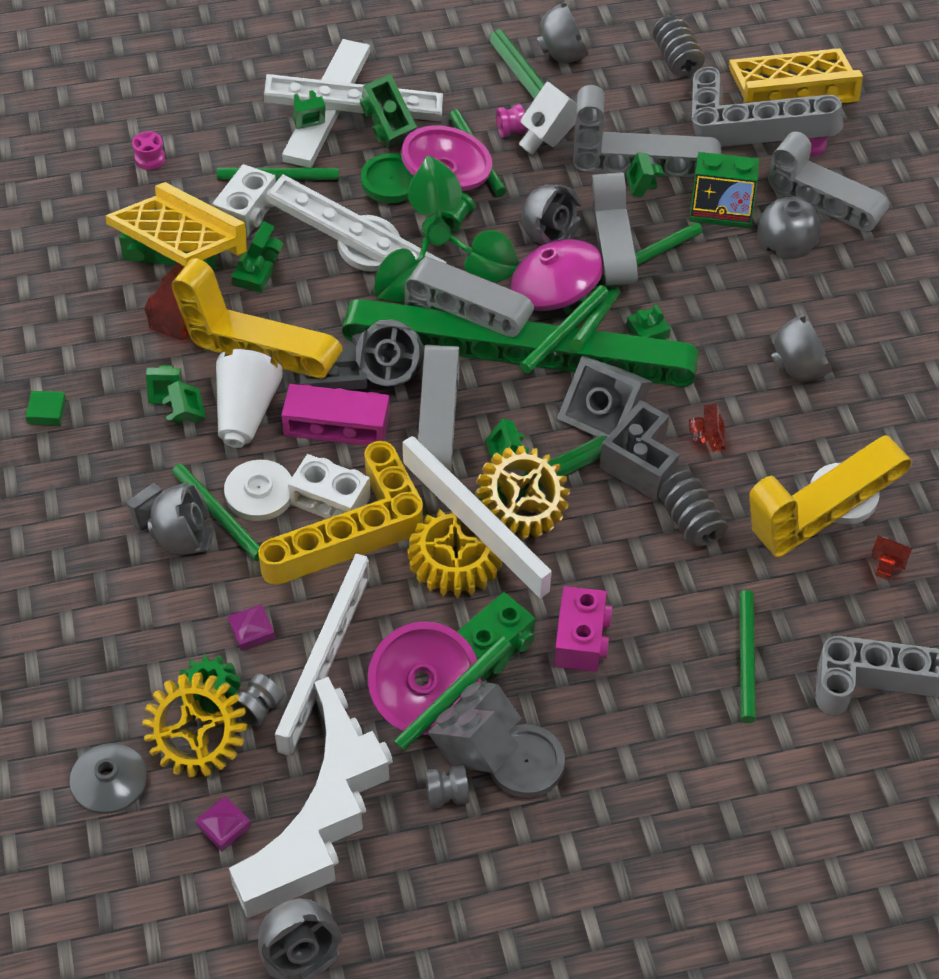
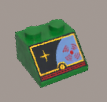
(724, 190)

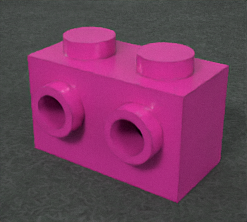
(580, 629)

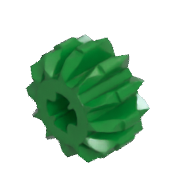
(224, 672)

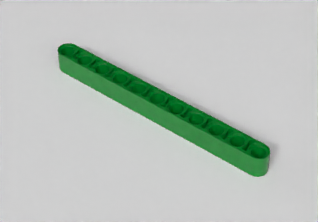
(650, 358)

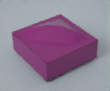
(251, 627)
(223, 823)

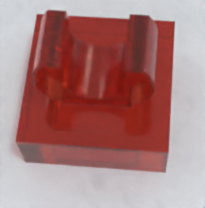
(709, 428)
(890, 555)

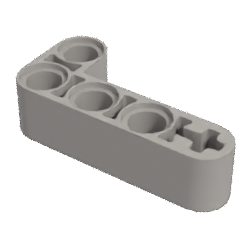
(825, 190)
(613, 229)
(467, 296)
(439, 401)
(857, 671)

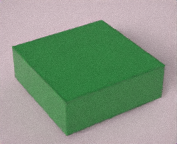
(46, 408)

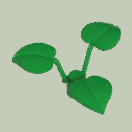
(437, 190)

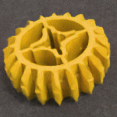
(534, 501)
(435, 561)
(197, 741)

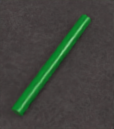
(293, 173)
(493, 179)
(665, 244)
(594, 319)
(564, 329)
(220, 513)
(747, 657)
(452, 693)

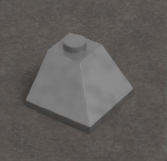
(601, 397)

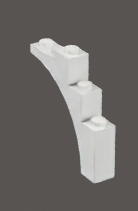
(304, 852)

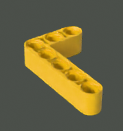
(224, 330)
(395, 500)
(789, 520)

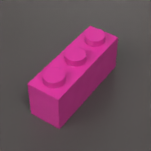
(335, 415)

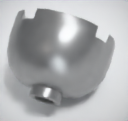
(561, 35)
(551, 213)
(789, 228)
(800, 350)
(389, 353)
(179, 520)
(298, 939)

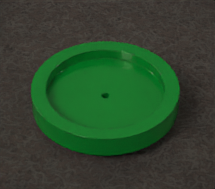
(386, 178)

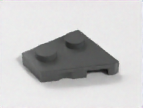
(344, 372)

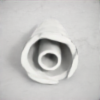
(244, 393)

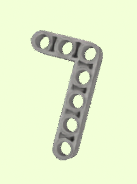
(759, 120)
(615, 151)

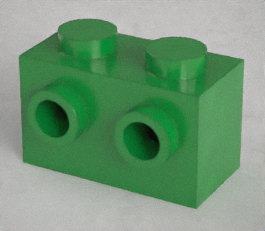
(388, 111)
(498, 619)

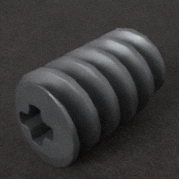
(678, 46)
(692, 509)

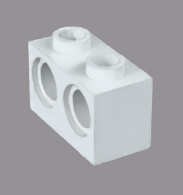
(246, 196)
(327, 495)

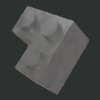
(637, 452)
(477, 729)

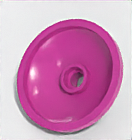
(454, 148)
(558, 273)
(404, 653)

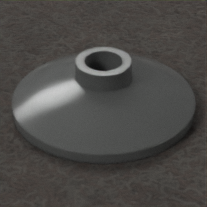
(108, 792)

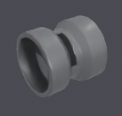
(258, 699)
(447, 786)

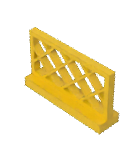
(837, 80)
(208, 227)

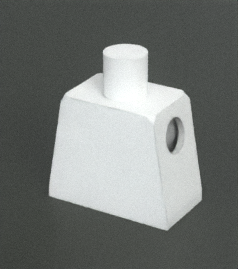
(548, 118)

